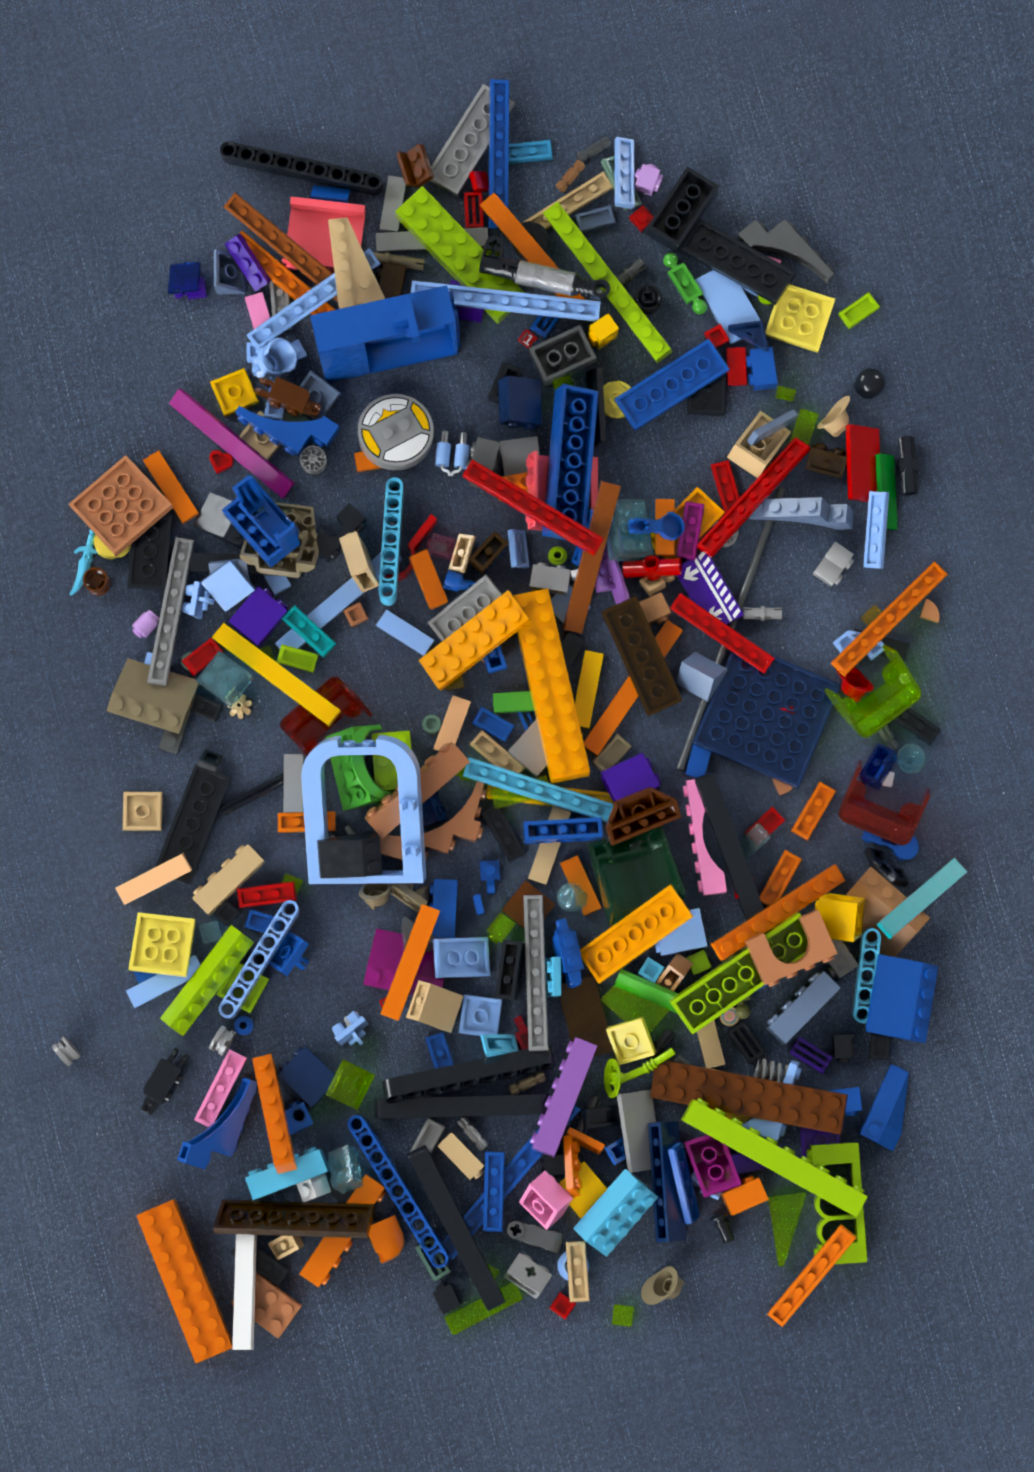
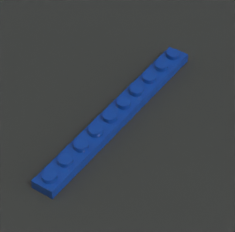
(514, 1173)

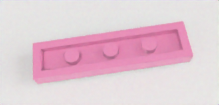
(220, 1088)

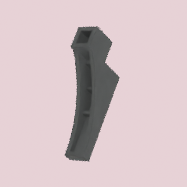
(788, 243)

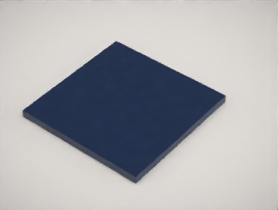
(751, 729)

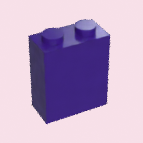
(259, 616)
(630, 777)

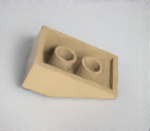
(758, 456)

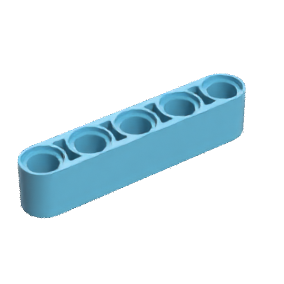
(864, 965)

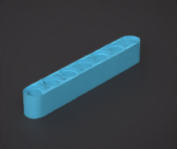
(391, 549)

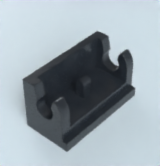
(505, 370)

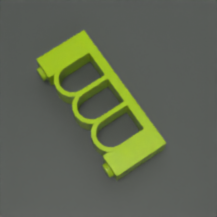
(841, 1154)

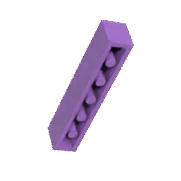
(564, 1097)

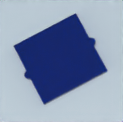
(184, 278)

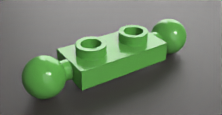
(685, 283)

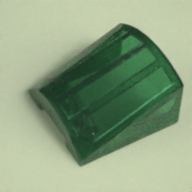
(633, 872)

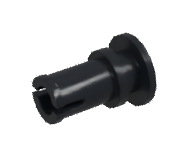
(723, 1226)

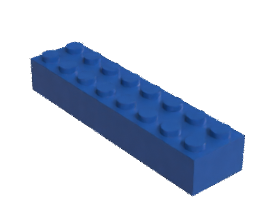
(571, 453)

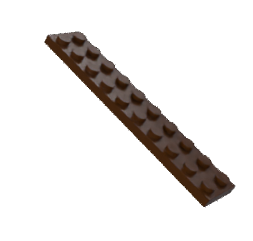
(750, 1096)

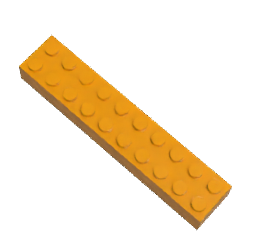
(551, 689)

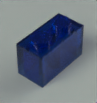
(878, 766)

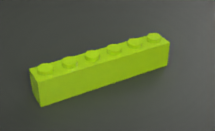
(206, 980)

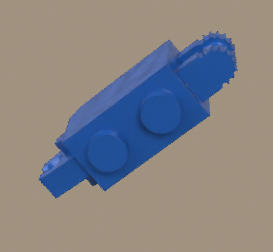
(566, 946)

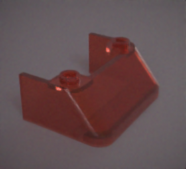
(306, 728)
(877, 819)

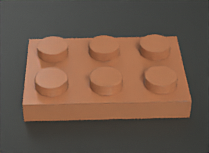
(273, 1306)

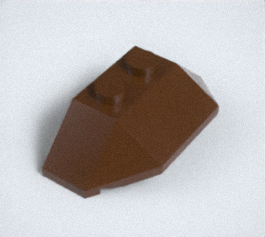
(640, 813)

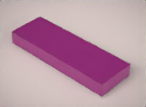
(689, 539)

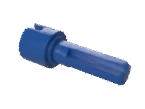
(455, 581)

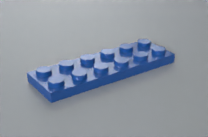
(671, 384)

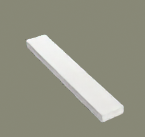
(244, 1292)

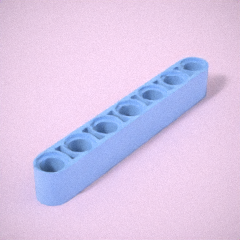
(260, 949)

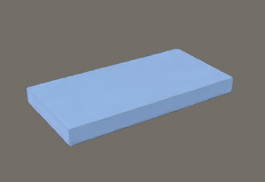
(726, 302)

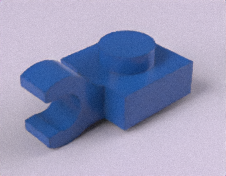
(490, 872)

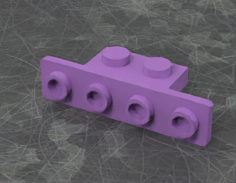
(611, 578)

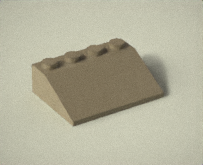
(153, 704)

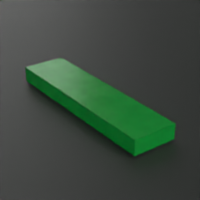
(886, 483)

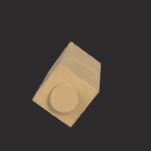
(461, 1156)

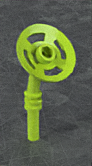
(617, 1078)

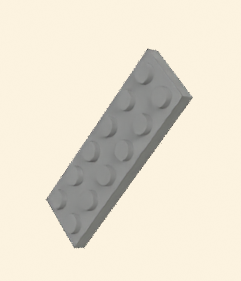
(465, 145)

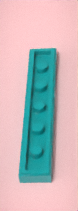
(921, 898)

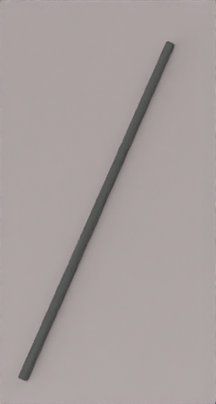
(722, 651)

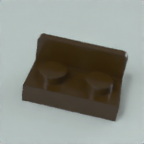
(827, 460)

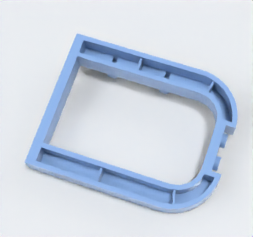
(409, 806)

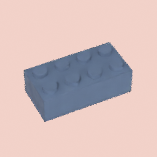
(802, 1008)

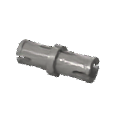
(762, 613)

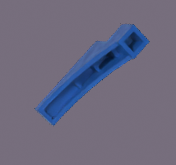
(291, 435)
(223, 1133)

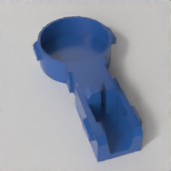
(668, 526)
(901, 852)

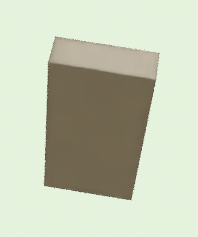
(612, 753)

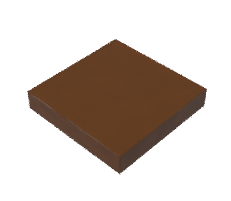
(515, 906)

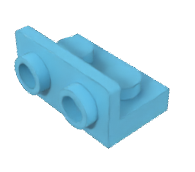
(553, 976)

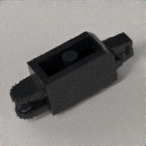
(162, 1081)

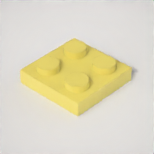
(631, 1040)

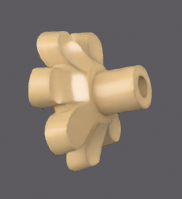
(242, 709)

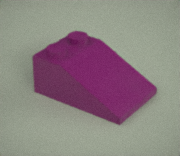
(712, 1165)

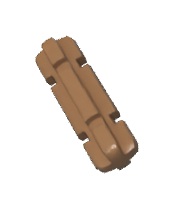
(570, 176)

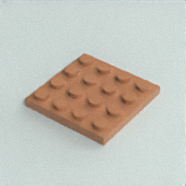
(121, 505)

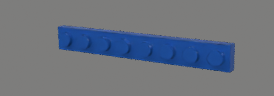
(498, 142)

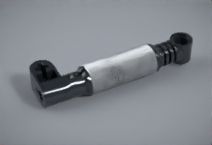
(537, 275)

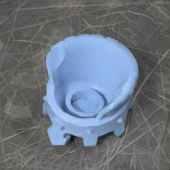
(276, 358)

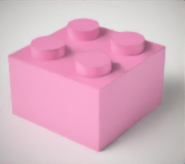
(545, 1200)

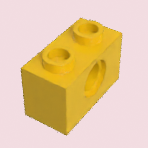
(602, 332)

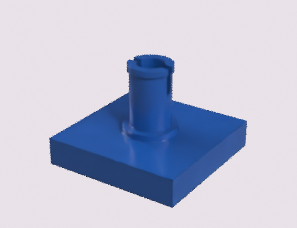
(290, 954)

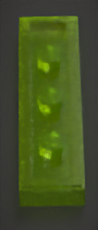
(477, 1311)

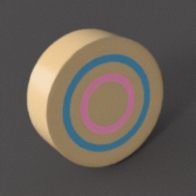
(729, 1017)

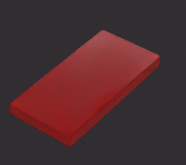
(861, 448)

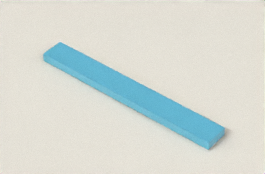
(537, 789)

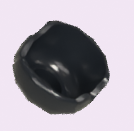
(869, 383)

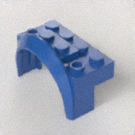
(269, 530)

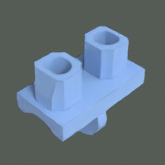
(199, 600)
(351, 1033)

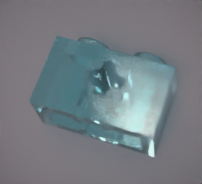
(345, 1169)

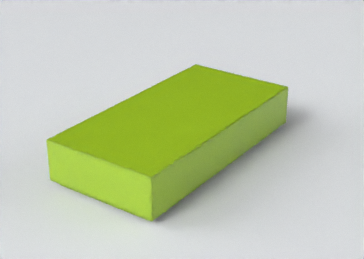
(859, 310)
(297, 658)

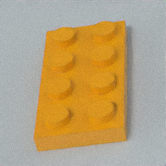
(711, 515)

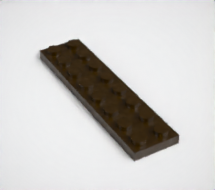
(294, 1218)

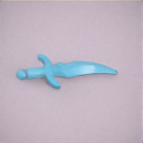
(84, 562)

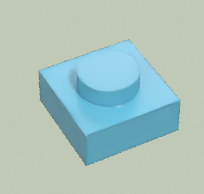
(650, 970)

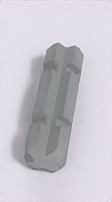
(472, 1133)

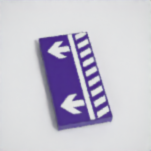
(709, 589)

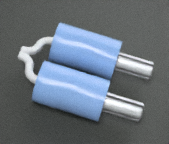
(443, 454)

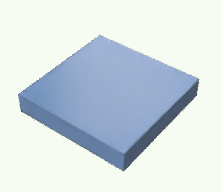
(228, 585)
(480, 1015)

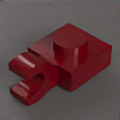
(522, 1034)

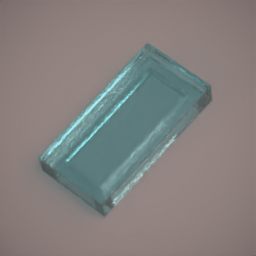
(754, 840)

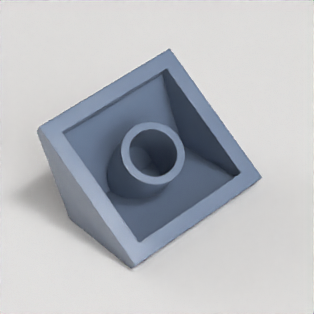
(227, 274)
(700, 676)

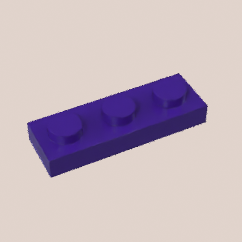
(247, 262)

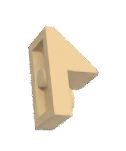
(285, 1245)

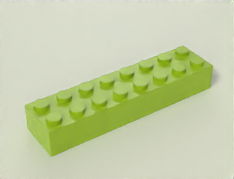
(450, 245)
(736, 977)

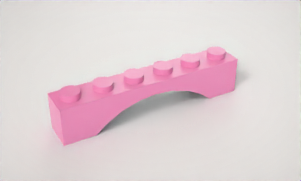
(711, 876)

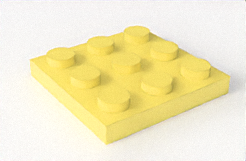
(800, 318)
(162, 944)

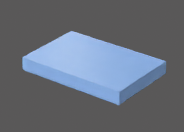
(461, 957)

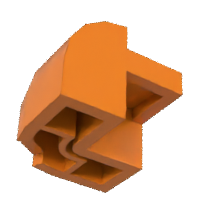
(387, 1238)

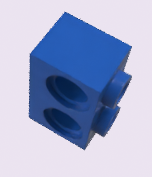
(294, 1125)

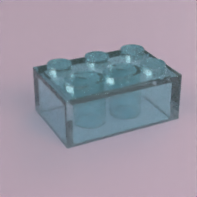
(620, 543)

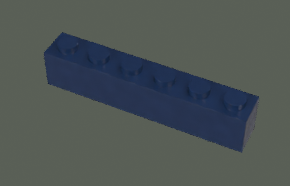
(667, 1207)

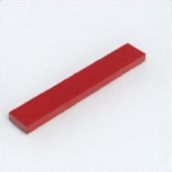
(722, 633)

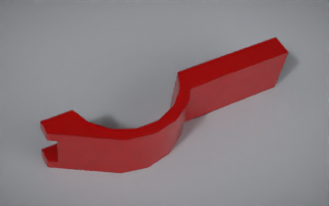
(415, 542)

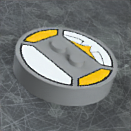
(395, 432)

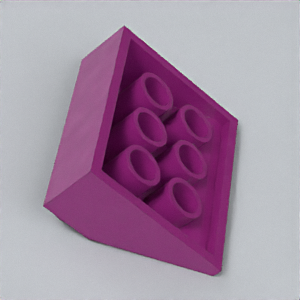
(385, 959)

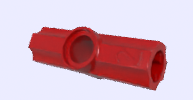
(652, 568)

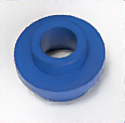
(248, 1029)

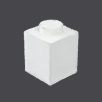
(313, 1187)

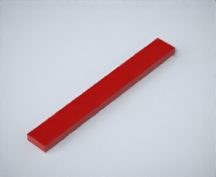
(753, 497)
(532, 507)

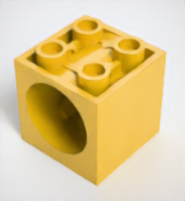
(842, 915)

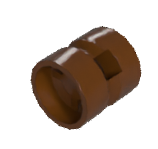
(97, 581)

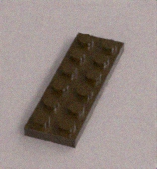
(641, 656)

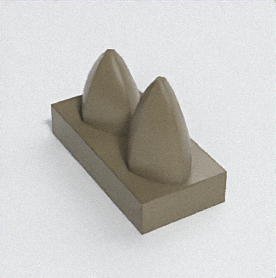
(413, 899)

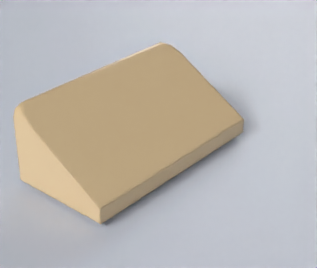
(462, 553)

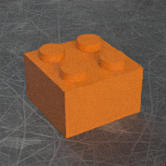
(744, 1196)

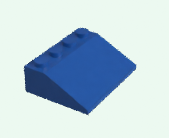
(901, 998)

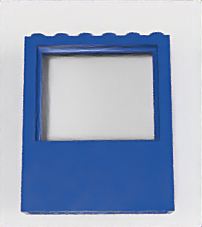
(364, 342)

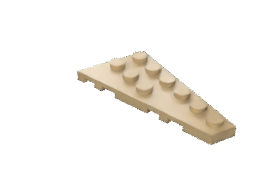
(352, 271)

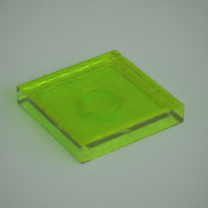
(350, 1084)

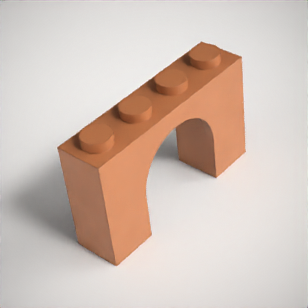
(818, 949)

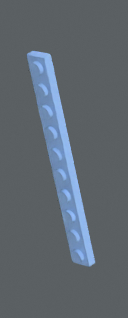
(518, 302)

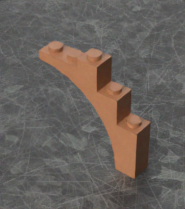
(441, 839)

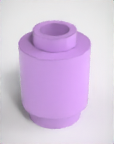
(145, 624)

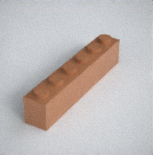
(433, 775)

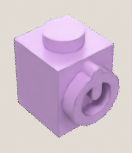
(648, 179)

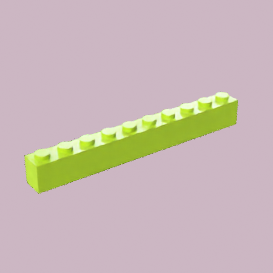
(599, 270)
(774, 1158)

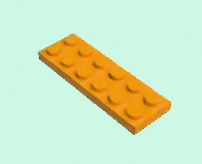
(474, 640)
(635, 934)

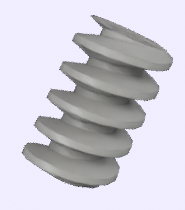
(769, 1071)

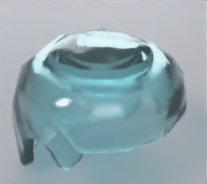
(911, 758)
(571, 897)

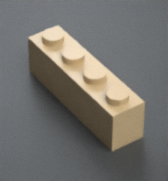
(228, 879)

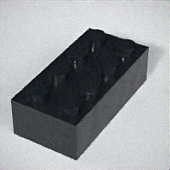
(682, 209)

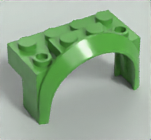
(351, 774)

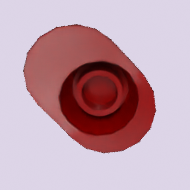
(855, 684)

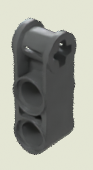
(536, 1236)

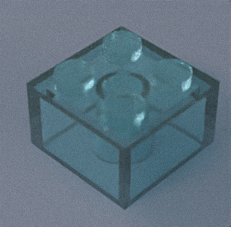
(224, 679)

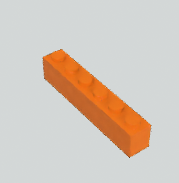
(274, 1114)
(330, 1248)

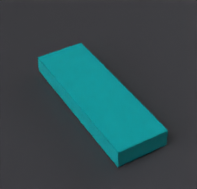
(309, 631)

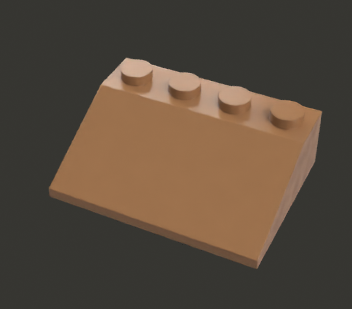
(880, 900)

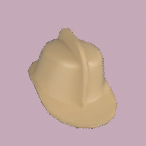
(837, 418)

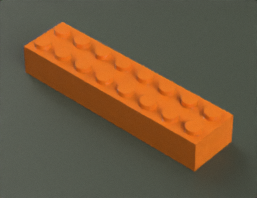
(185, 1281)

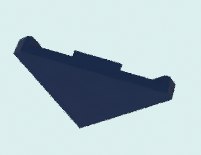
(751, 332)

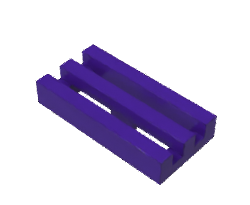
(819, 1051)

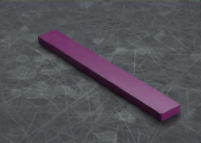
(231, 443)

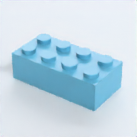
(269, 1181)
(615, 1212)

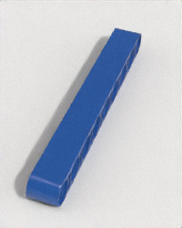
(390, 1186)

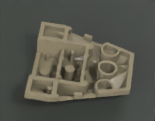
(301, 558)

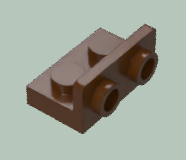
(415, 166)

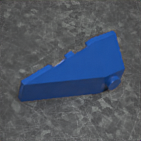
(886, 1113)

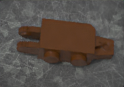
(289, 397)

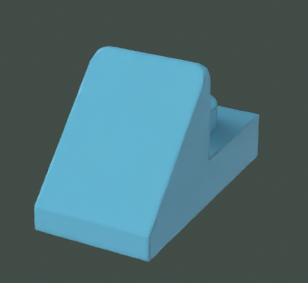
(498, 1044)

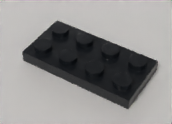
(151, 557)

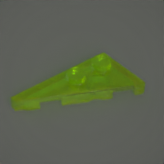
(784, 1218)

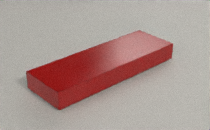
(725, 484)
(266, 894)

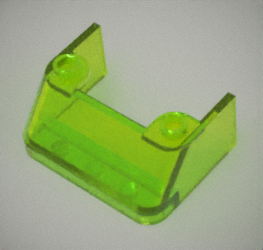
(884, 703)

